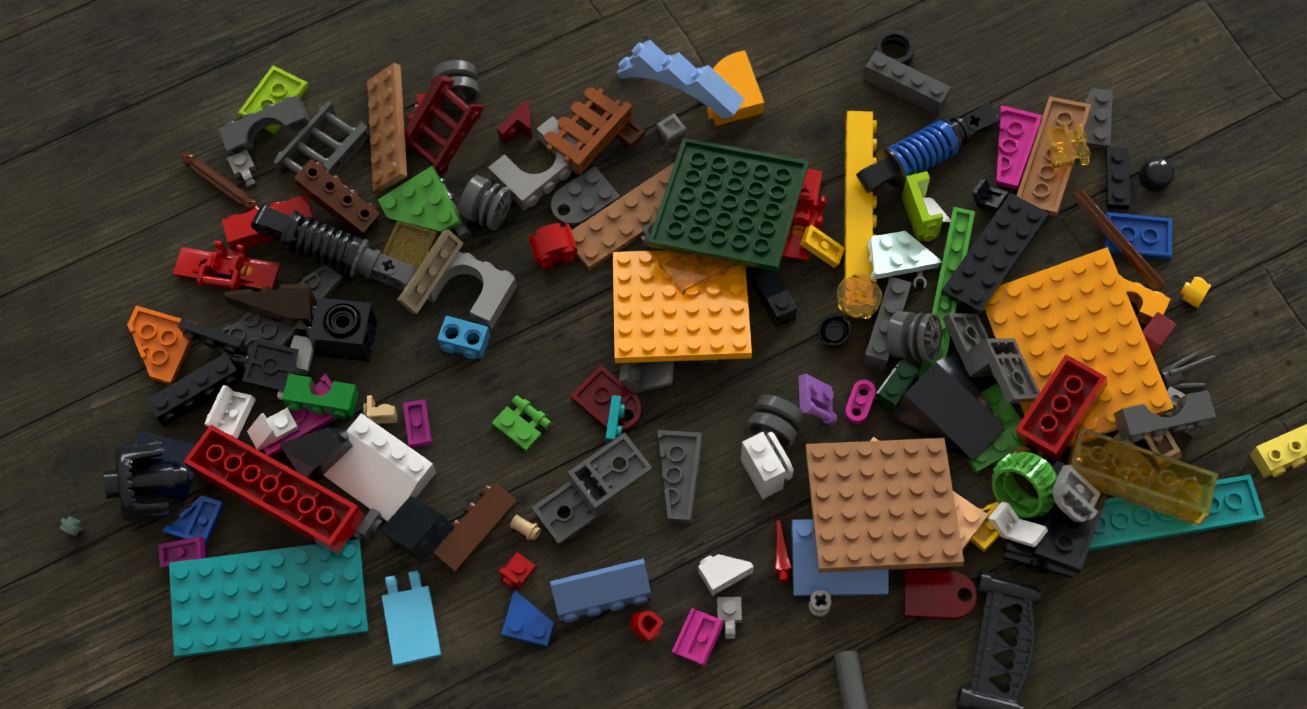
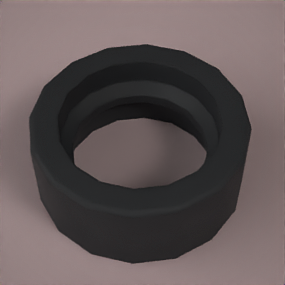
(897, 37)

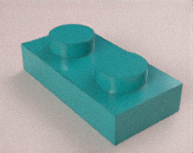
(616, 412)

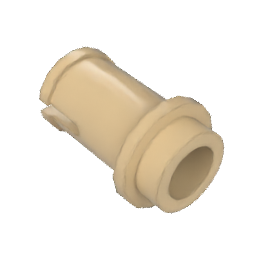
(526, 528)

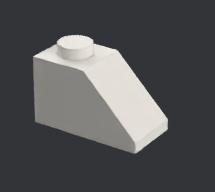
(722, 572)

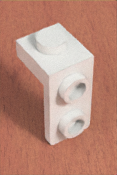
(1016, 529)

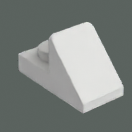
(269, 430)

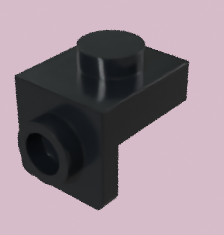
(988, 197)

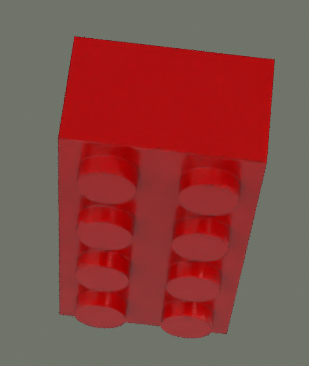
(1061, 407)

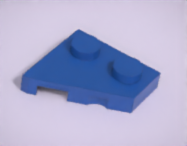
(197, 520)

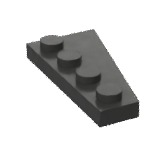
(680, 468)

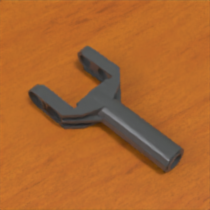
(850, 680)

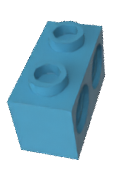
(466, 332)

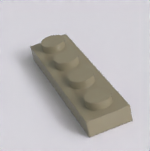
(430, 271)

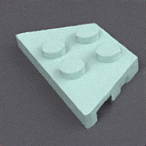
(899, 254)

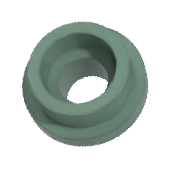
(71, 525)

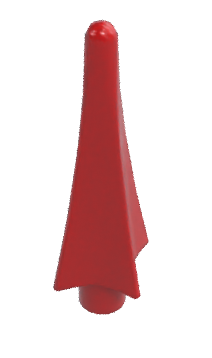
(783, 564)

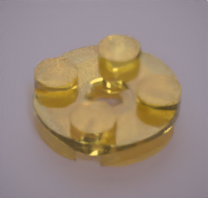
(859, 308)

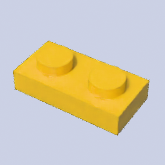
(822, 246)

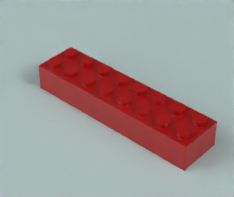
(274, 489)

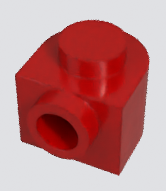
(645, 625)

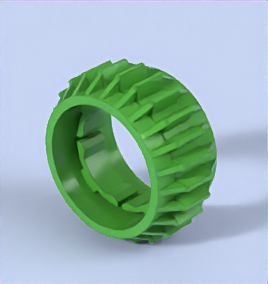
(1036, 471)

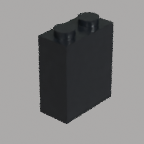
(416, 529)

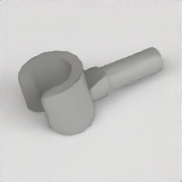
(919, 278)

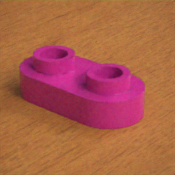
(860, 403)

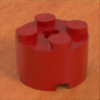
(553, 245)

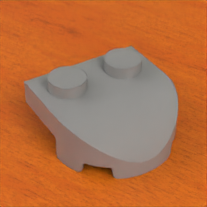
(1075, 495)

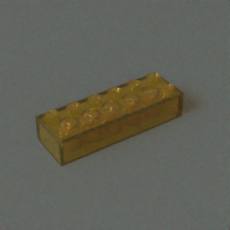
(1143, 476)

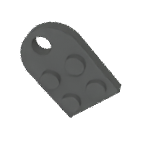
(583, 197)

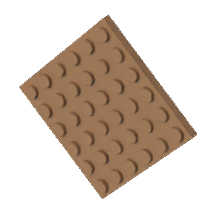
(883, 505)

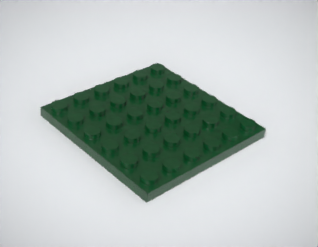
(729, 204)

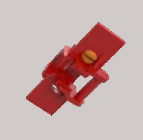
(807, 213)
(225, 262)

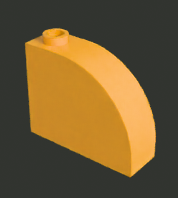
(739, 75)

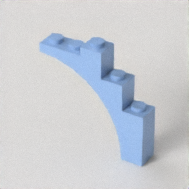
(677, 71)

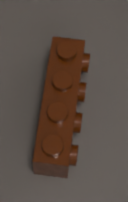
(336, 198)
(474, 526)

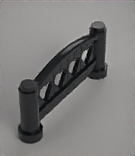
(1000, 595)

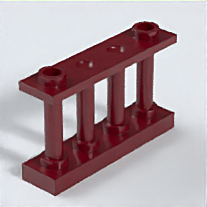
(421, 123)

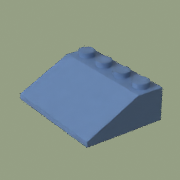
(808, 579)

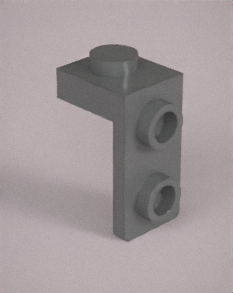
(371, 524)

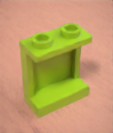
(924, 225)

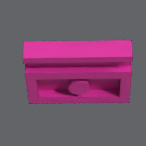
(698, 637)

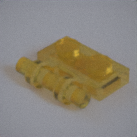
(1060, 145)

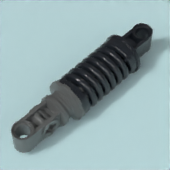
(331, 248)

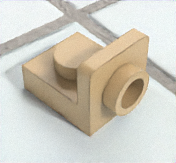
(380, 415)

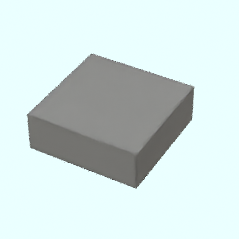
(671, 127)

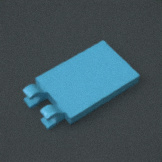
(410, 622)

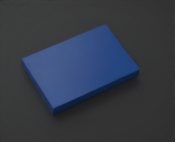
(1147, 234)

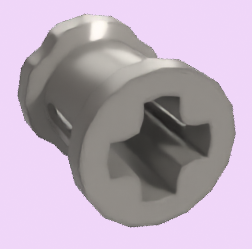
(817, 596)

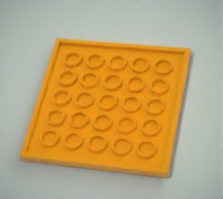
(663, 325)

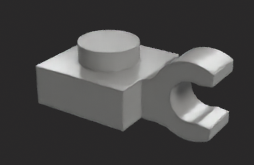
(242, 166)
(730, 612)

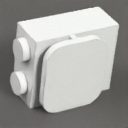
(766, 463)

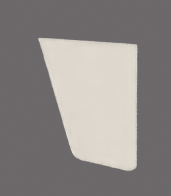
(933, 209)

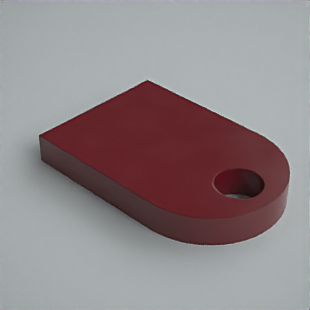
(596, 394)
(935, 594)

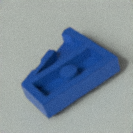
(526, 622)

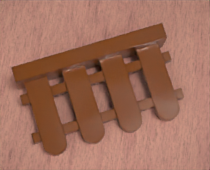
(587, 141)

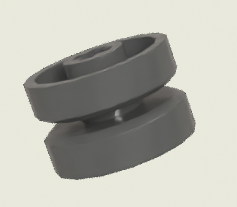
(465, 81)
(776, 416)

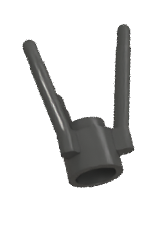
(1173, 375)

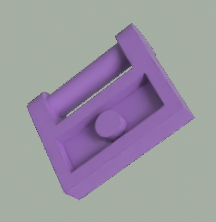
(817, 393)

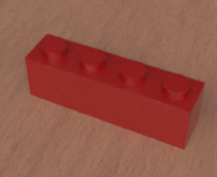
(239, 229)

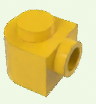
(1195, 292)

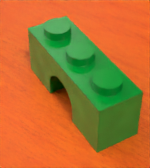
(338, 402)

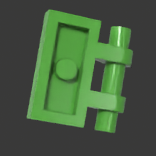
(516, 428)

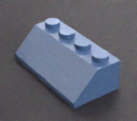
(601, 590)

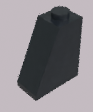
(317, 451)

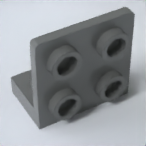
(646, 375)

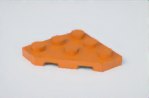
(159, 343)

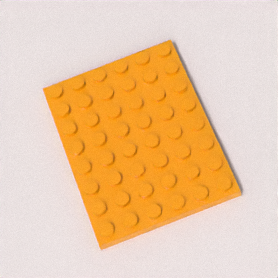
(1088, 316)

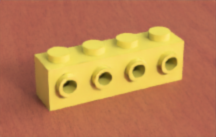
(1281, 452)

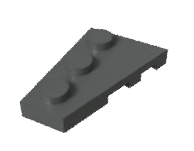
(1100, 118)

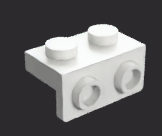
(230, 411)

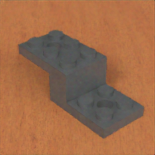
(992, 357)
(592, 489)

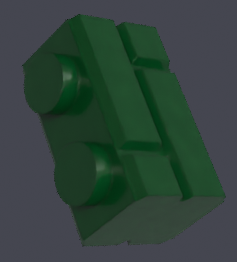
(896, 385)

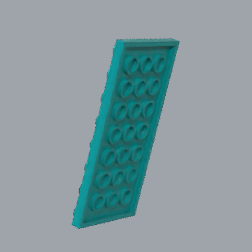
(267, 598)

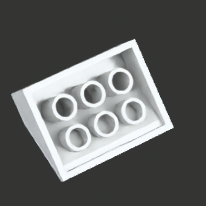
(380, 469)

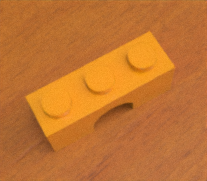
(1146, 300)

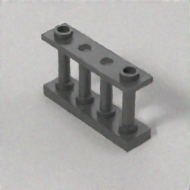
(343, 151)

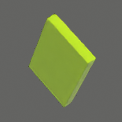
(272, 90)

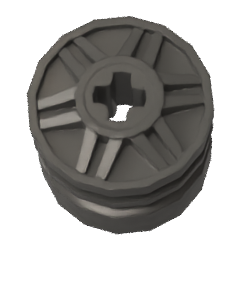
(485, 202)
(914, 335)

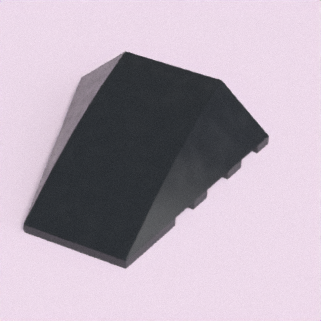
(950, 407)

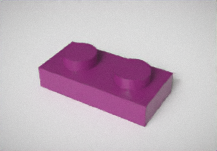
(417, 423)
(181, 551)

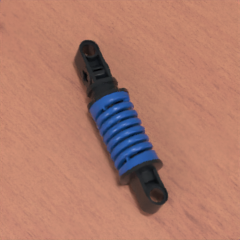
(925, 148)

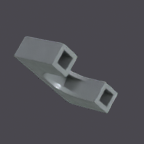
(530, 187)
(496, 292)

